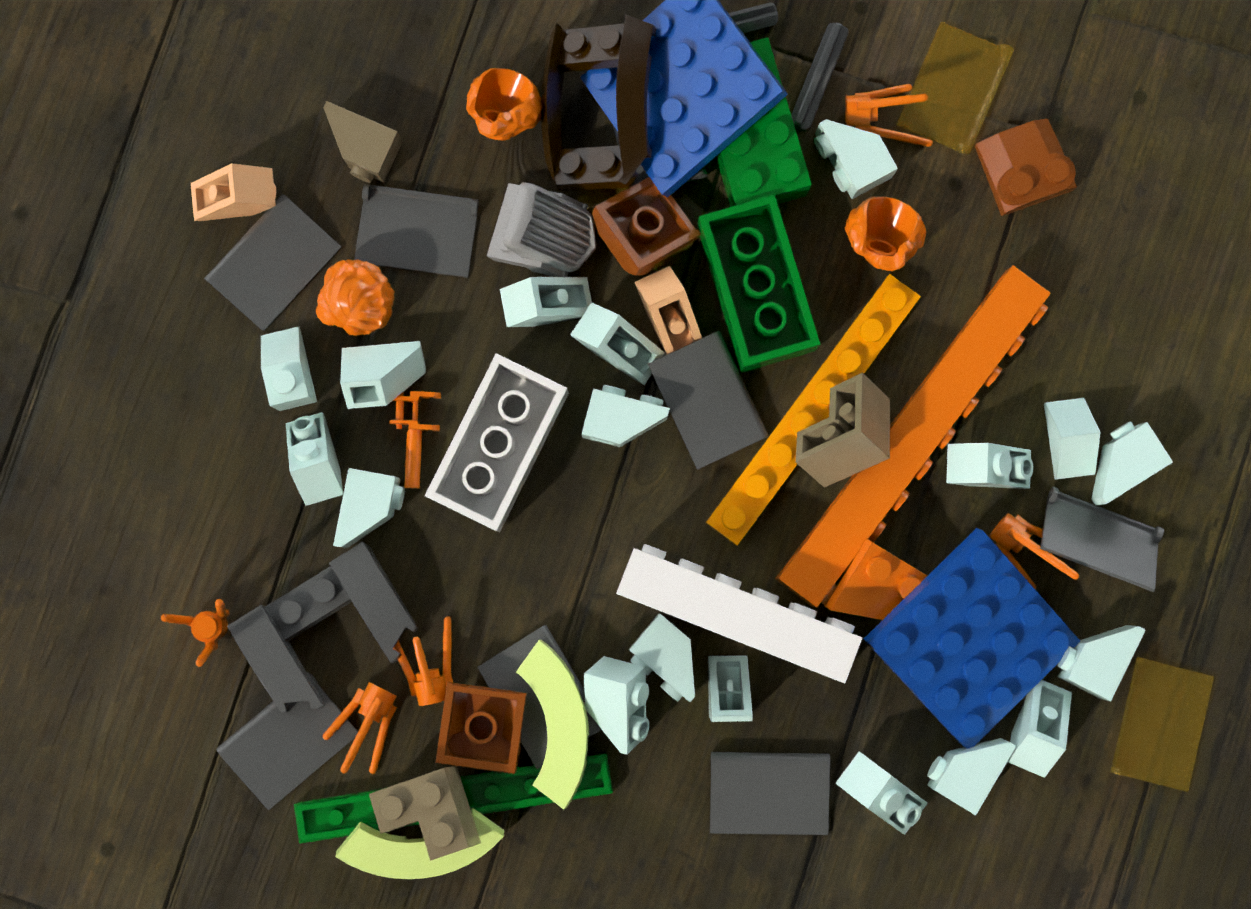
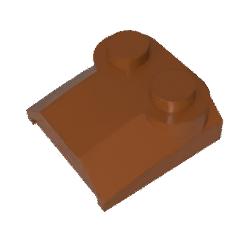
(1026, 166)
(643, 227)
(481, 727)

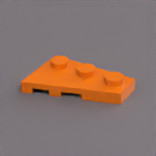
(874, 583)

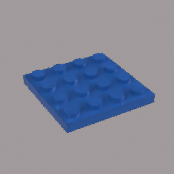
(701, 89)
(972, 639)

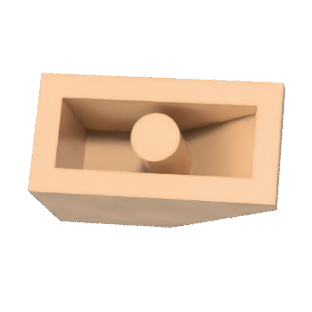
(233, 192)
(668, 309)

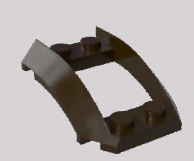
(589, 49)

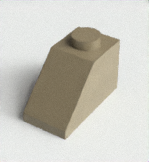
(363, 143)

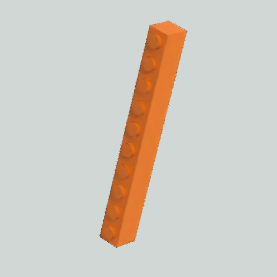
(915, 434)

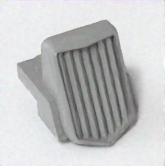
(542, 231)

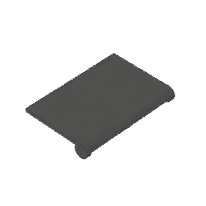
(416, 230)
(273, 262)
(708, 400)
(1101, 539)
(501, 674)
(283, 749)
(769, 793)

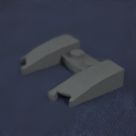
(267, 629)

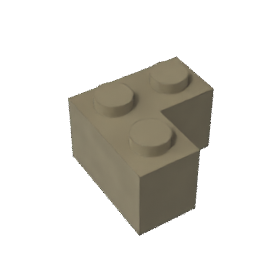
(852, 435)
(436, 803)

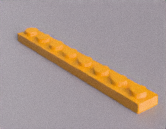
(778, 454)

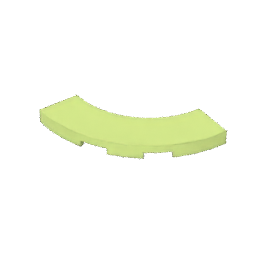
(565, 723)
(408, 858)

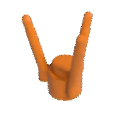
(863, 109)
(1013, 534)
(205, 626)
(429, 685)
(374, 704)

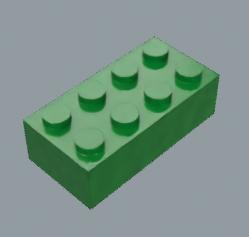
(767, 154)
(758, 283)

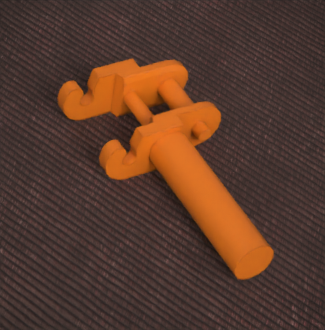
(414, 434)

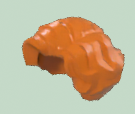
(503, 103)
(885, 232)
(355, 297)

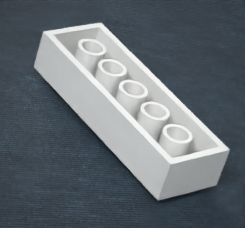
(738, 615)

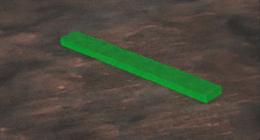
(485, 792)

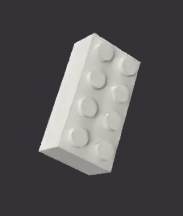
(497, 442)

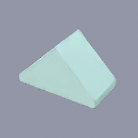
(1072, 438)
(729, 689)

